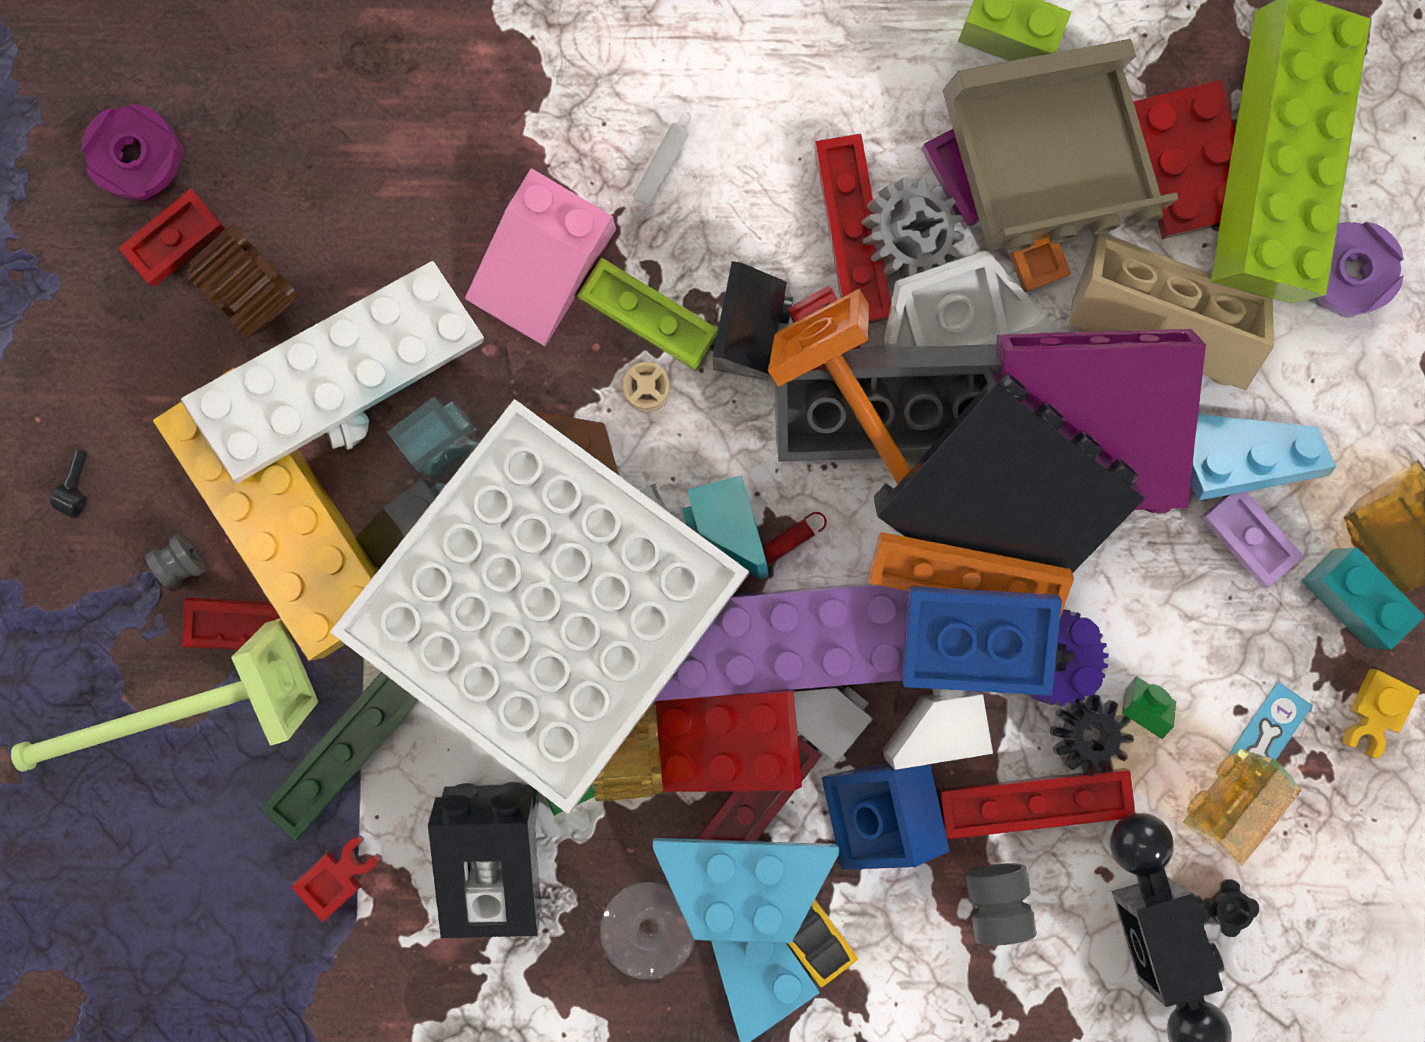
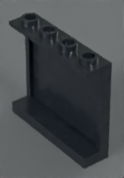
(1013, 483)

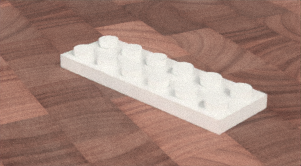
(332, 371)

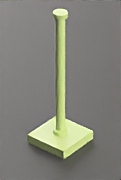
(269, 677)

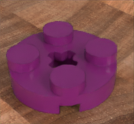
(139, 178)

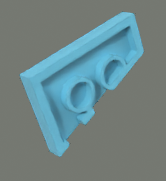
(1254, 455)
(762, 983)

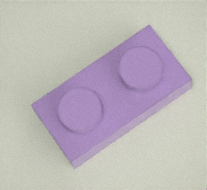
(1252, 537)

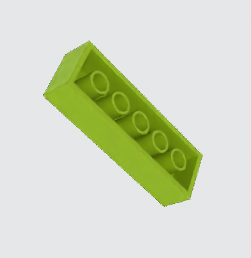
(1291, 150)

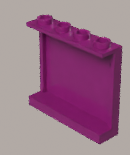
(1125, 390)

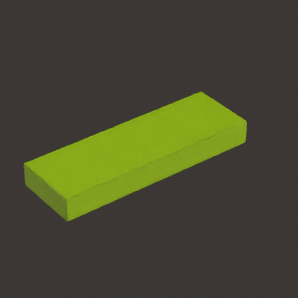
(648, 314)

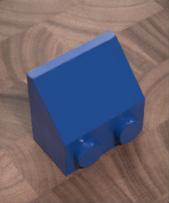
(885, 816)

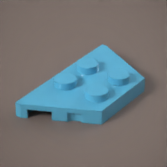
(744, 886)

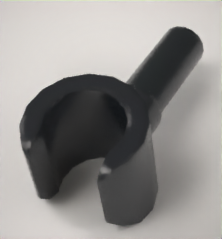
(64, 496)

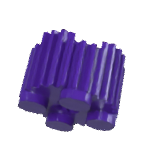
(1081, 662)

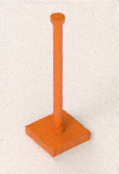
(823, 340)

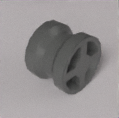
(176, 562)

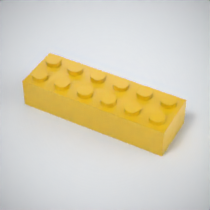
(283, 533)

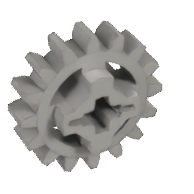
(916, 210)

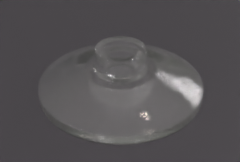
(639, 953)

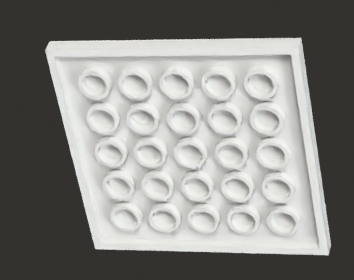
(540, 605)

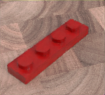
(846, 197)
(1036, 803)

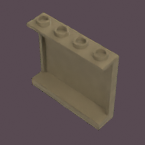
(1053, 146)

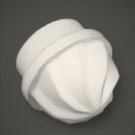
(349, 432)

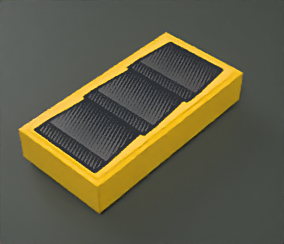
(822, 946)

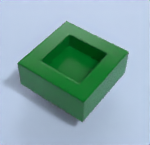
(1149, 707)

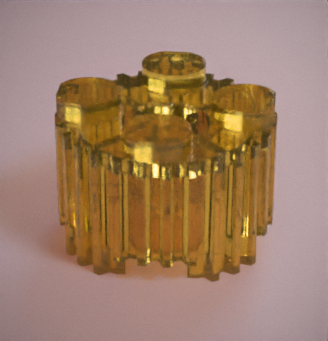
(635, 765)

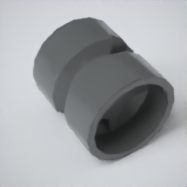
(1001, 913)

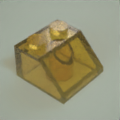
(1392, 526)

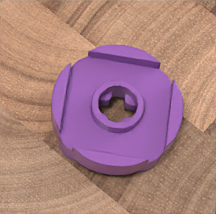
(1380, 270)

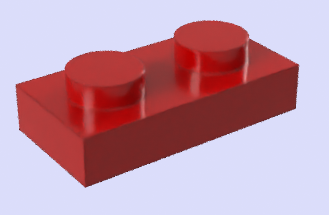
(172, 238)

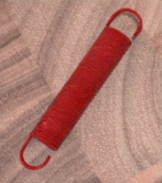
(788, 541)

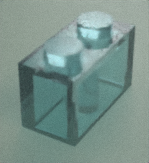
(434, 436)

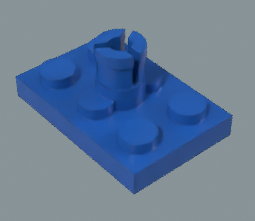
(981, 640)

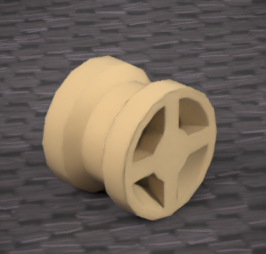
(641, 381)

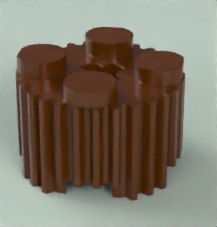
(241, 282)

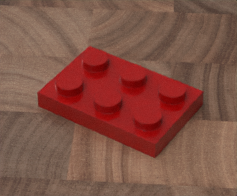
(1190, 153)
(729, 743)

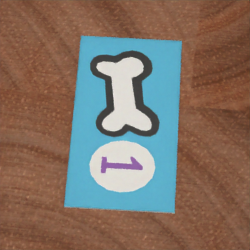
(1273, 723)

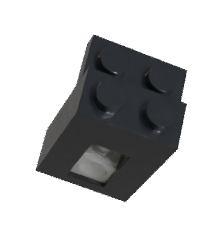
(484, 828)

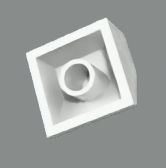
(940, 730)

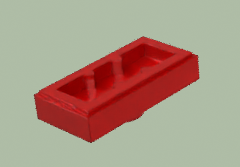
(223, 622)

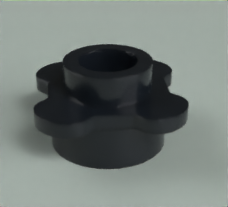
(1244, 908)

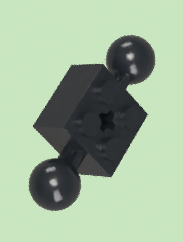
(1167, 932)

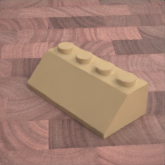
(1143, 290)

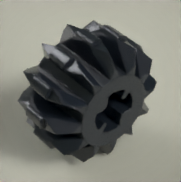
(1081, 751)

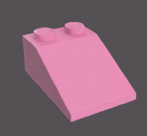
(540, 257)

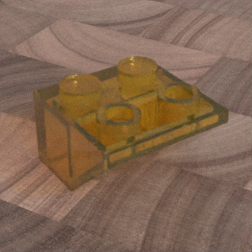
(1241, 804)

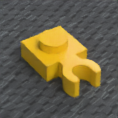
(1382, 706)

